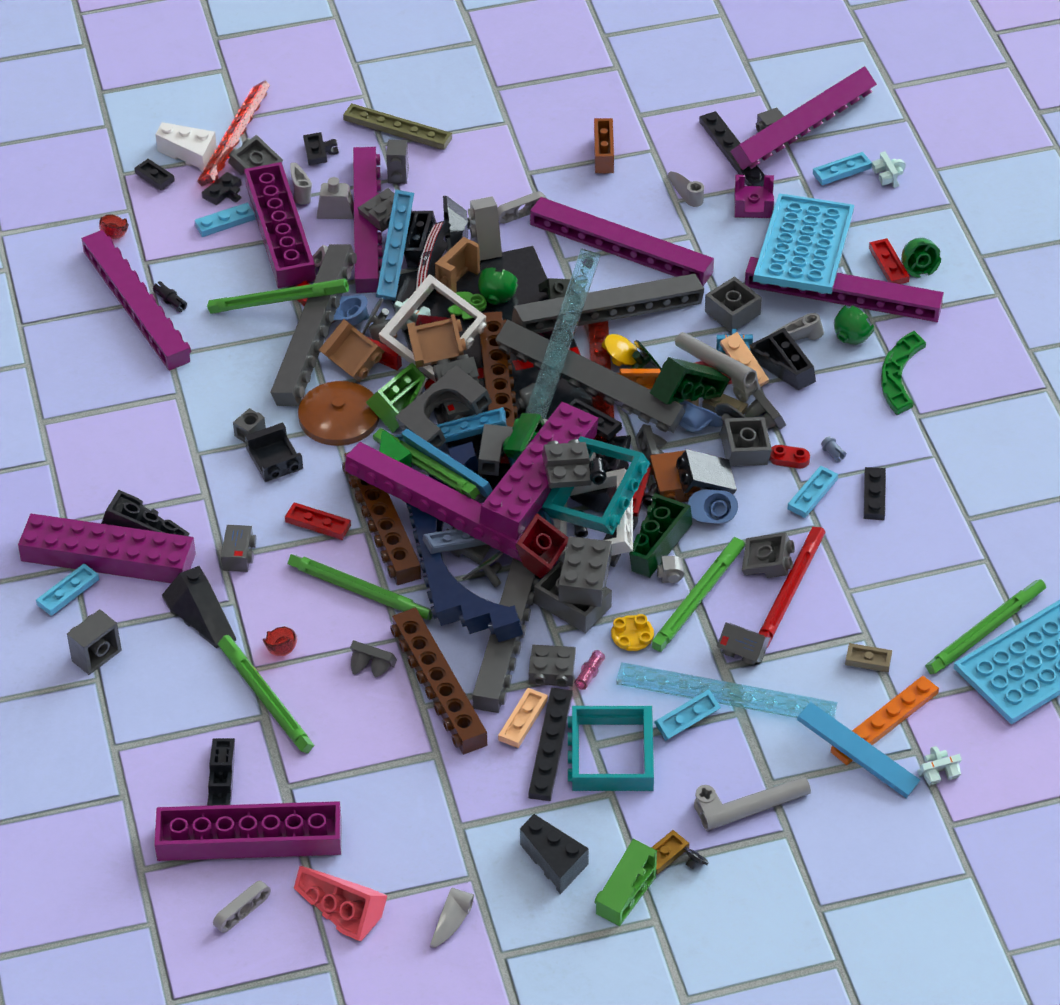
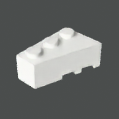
(186, 143)

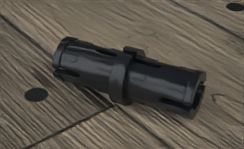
(169, 296)

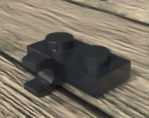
(317, 149)
(224, 187)

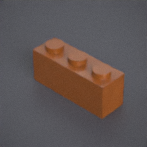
(603, 145)

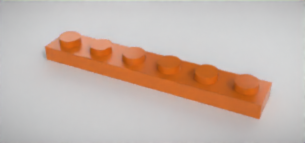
(892, 713)

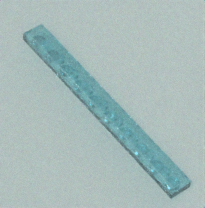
(563, 333)
(724, 692)

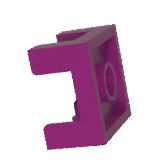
(754, 200)

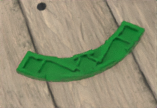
(892, 372)

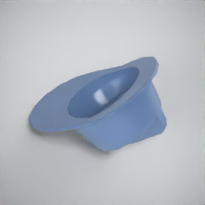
(352, 309)
(698, 418)
(713, 506)

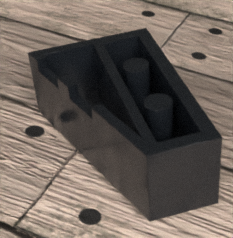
(418, 230)
(784, 359)
(553, 851)

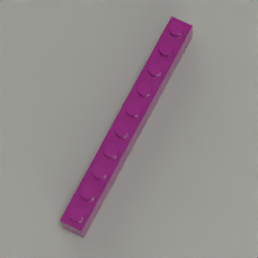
(801, 119)
(366, 234)
(620, 240)
(866, 294)
(136, 300)
(425, 495)

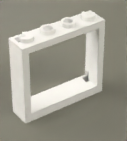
(411, 305)
(624, 541)

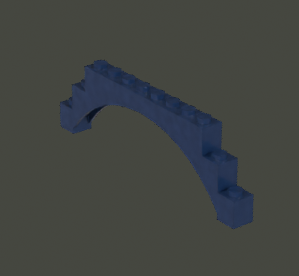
(450, 598)

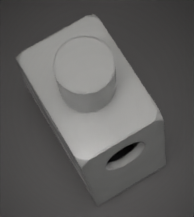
(335, 201)

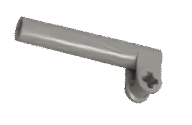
(743, 377)
(715, 814)

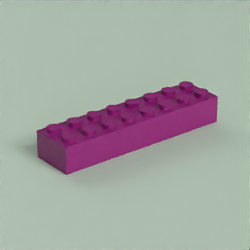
(280, 225)
(526, 484)
(106, 548)
(248, 831)

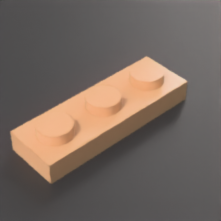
(738, 350)
(522, 717)

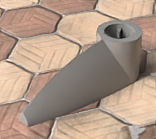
(301, 184)
(690, 191)
(804, 327)
(454, 912)

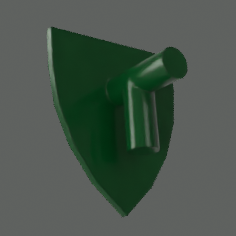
(642, 361)

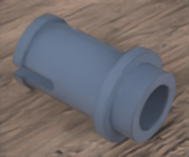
(829, 444)

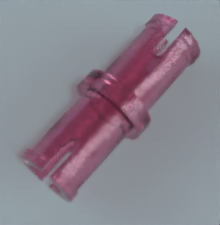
(589, 670)

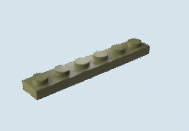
(397, 126)

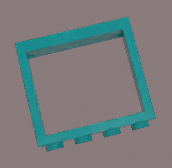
(619, 503)
(611, 716)

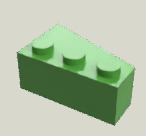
(396, 395)
(627, 883)

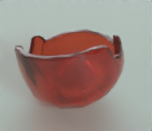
(113, 226)
(280, 641)

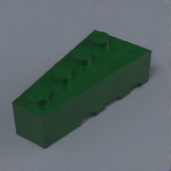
(687, 380)
(659, 533)

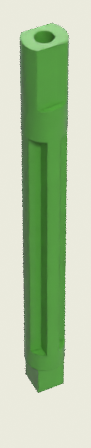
(276, 296)
(436, 469)
(357, 585)
(697, 594)
(985, 626)
(265, 694)

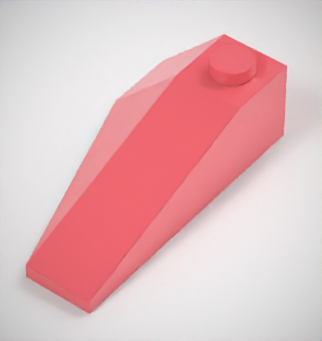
(347, 904)

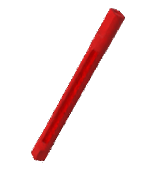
(792, 582)

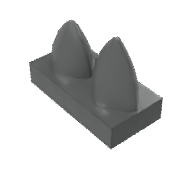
(762, 405)
(648, 442)
(364, 653)

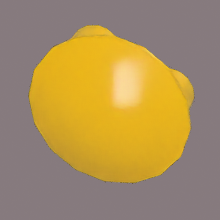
(620, 349)
(632, 632)

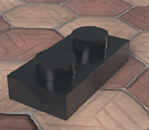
(154, 174)

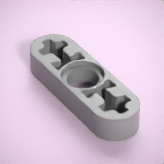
(509, 211)
(241, 906)

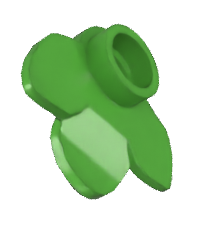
(475, 300)

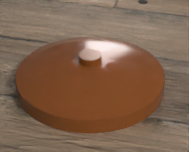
(337, 413)

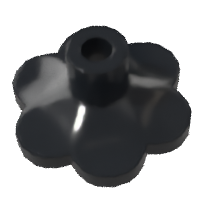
(694, 858)

